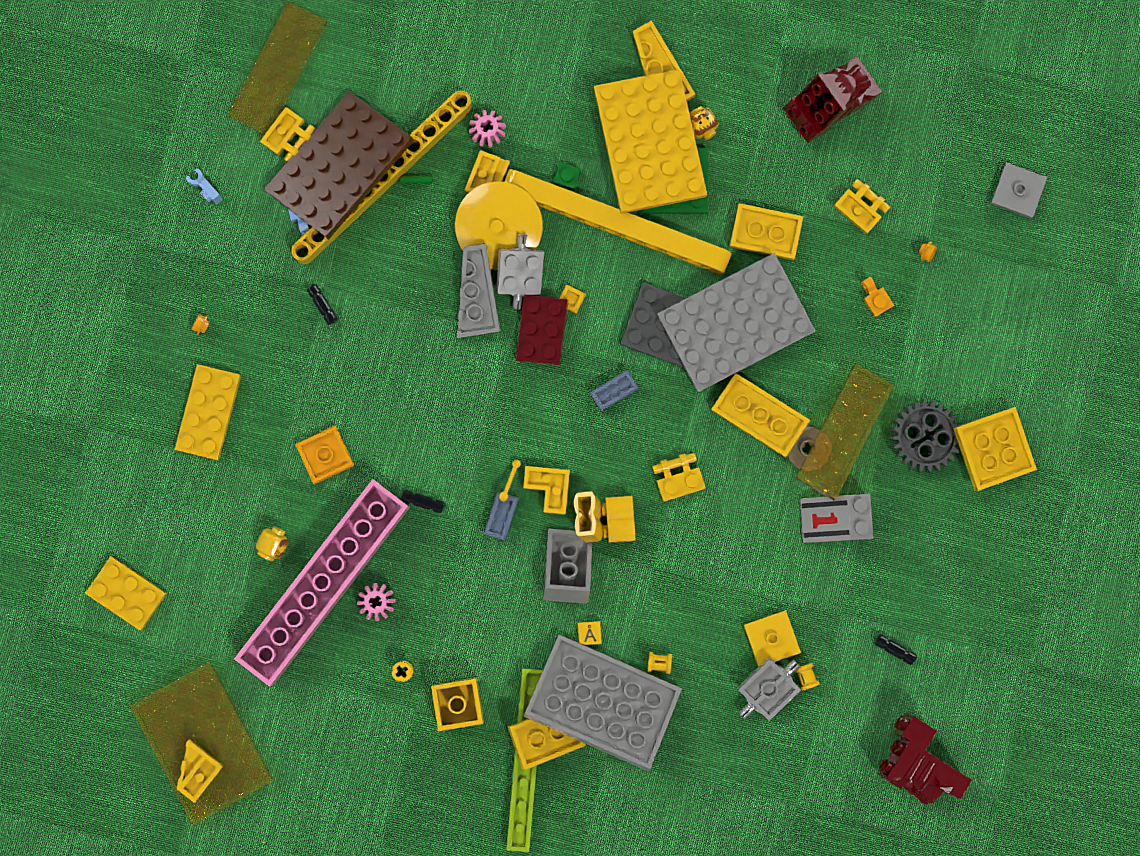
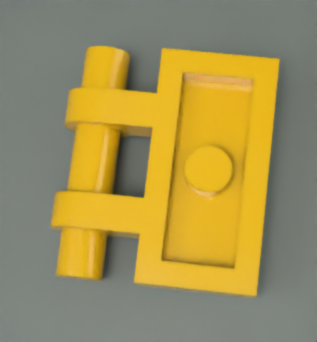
(283, 130)
(857, 210)
(679, 484)

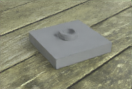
(1018, 190)

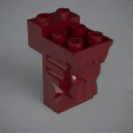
(831, 98)
(917, 769)

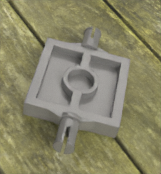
(519, 271)
(769, 688)

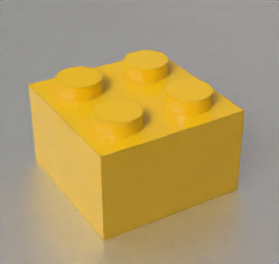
(457, 704)

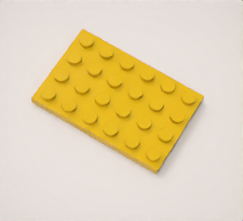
(650, 141)

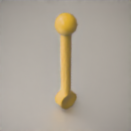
(503, 495)

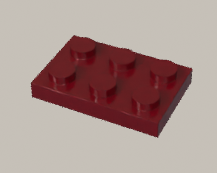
(542, 330)

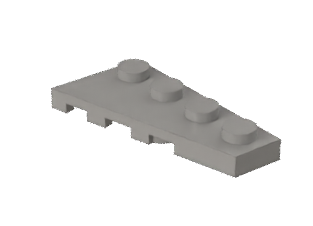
(477, 297)

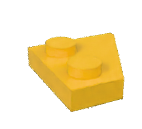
(197, 771)

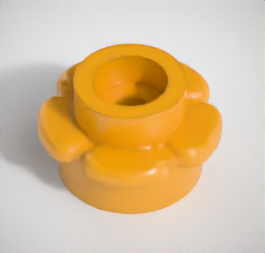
(927, 251)
(200, 324)

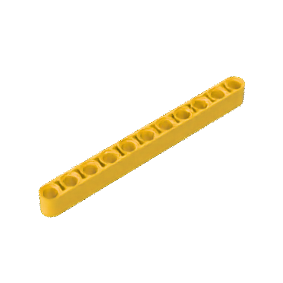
(410, 158)
(622, 225)

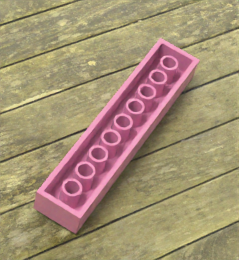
(322, 583)

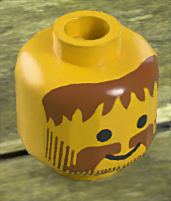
(703, 123)
(272, 543)

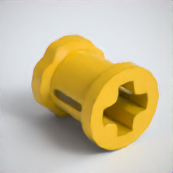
(663, 662)
(409, 672)
(807, 676)

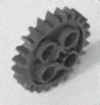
(915, 419)

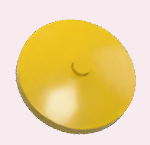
(495, 217)

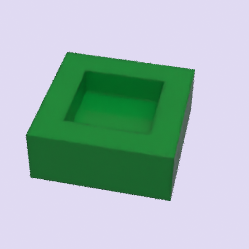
(567, 176)

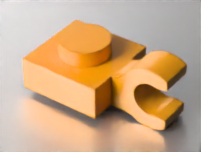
(877, 300)

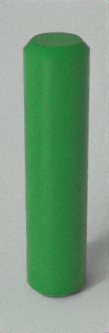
(415, 179)

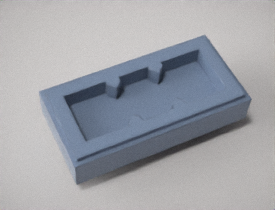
(614, 390)
(501, 517)

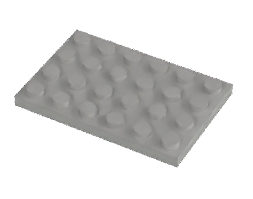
(736, 322)
(603, 702)

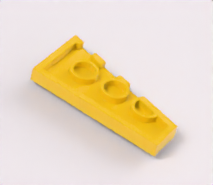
(656, 56)

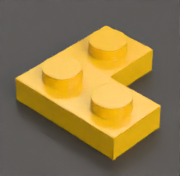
(554, 484)

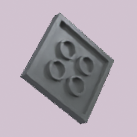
(645, 329)

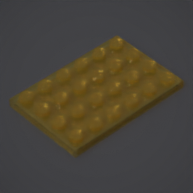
(202, 711)

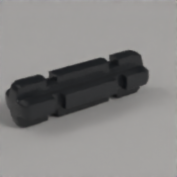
(322, 304)
(422, 501)
(895, 649)

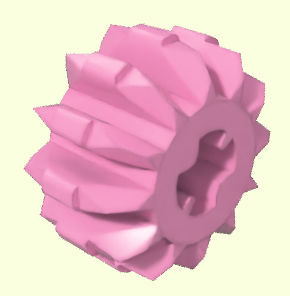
(483, 122)
(378, 609)

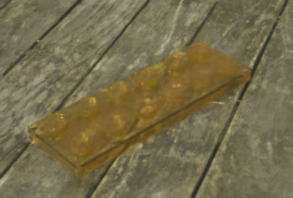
(277, 68)
(844, 432)

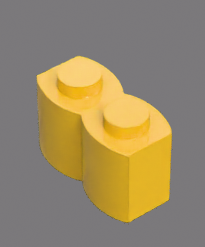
(588, 517)
(620, 519)

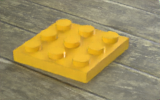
(995, 449)

